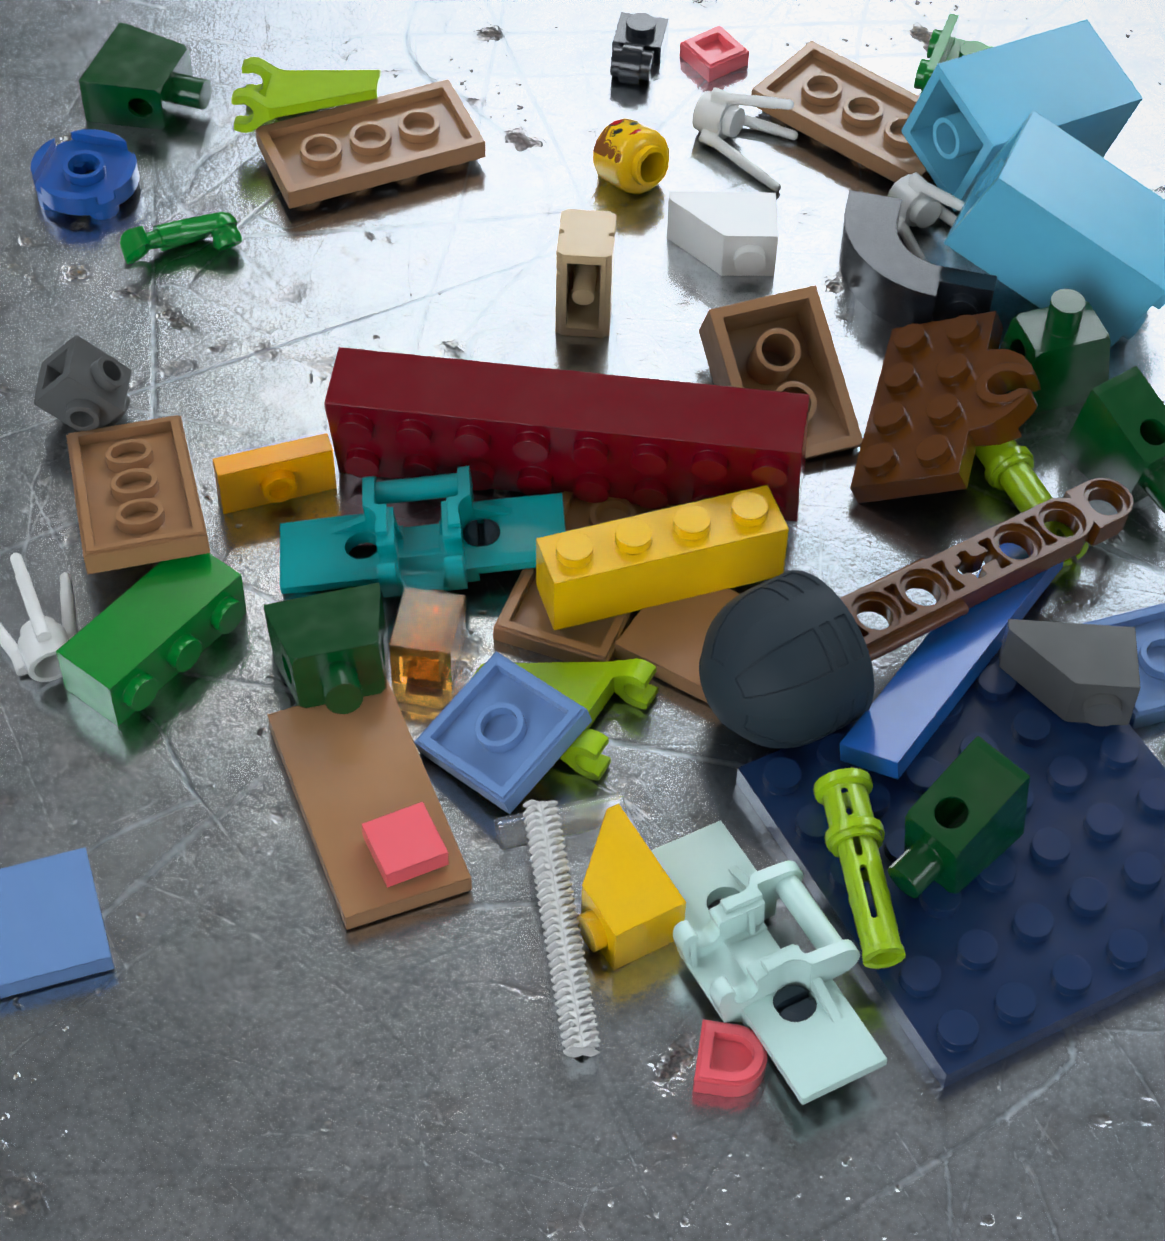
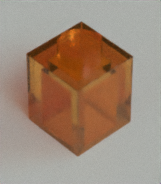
(428, 638)

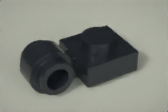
(637, 46)

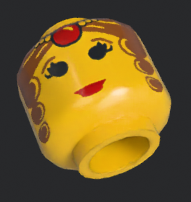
(631, 156)

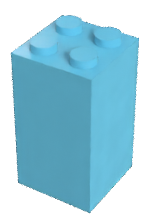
(985, 97)
(1066, 219)

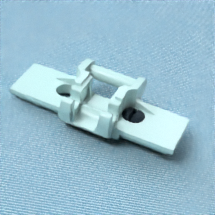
(750, 980)

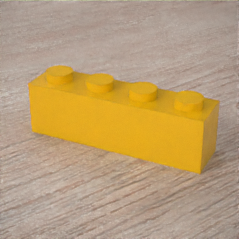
(660, 557)

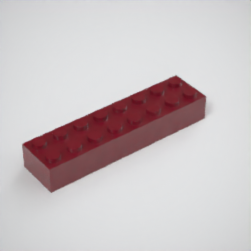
(564, 430)

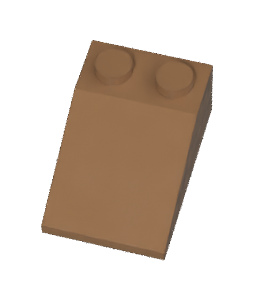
(785, 347)

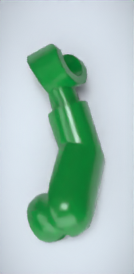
(220, 225)

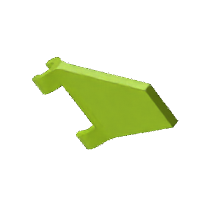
(299, 91)
(591, 687)

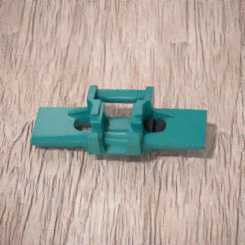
(440, 556)

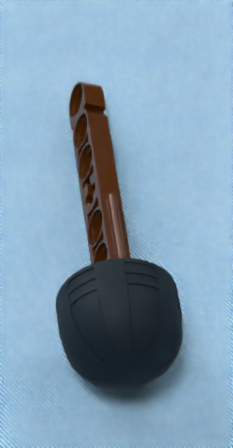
(797, 660)

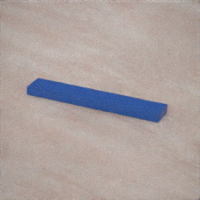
(937, 678)

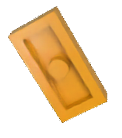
(275, 473)

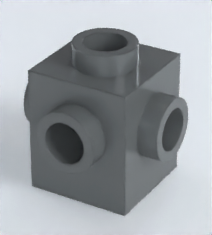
(83, 386)

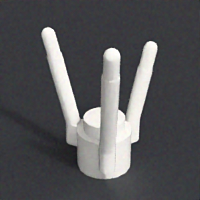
(719, 116)
(921, 207)
(41, 634)

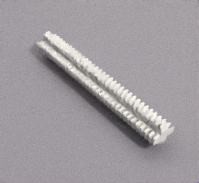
(561, 929)

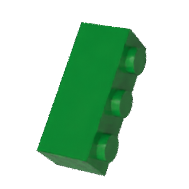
(151, 634)

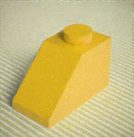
(626, 895)

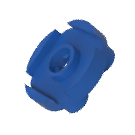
(61, 177)

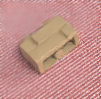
(585, 273)

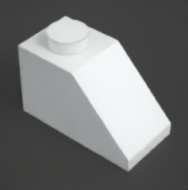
(726, 230)

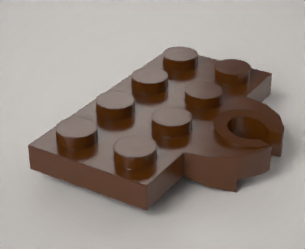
(938, 403)

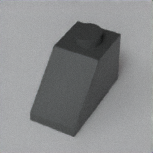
(1075, 668)

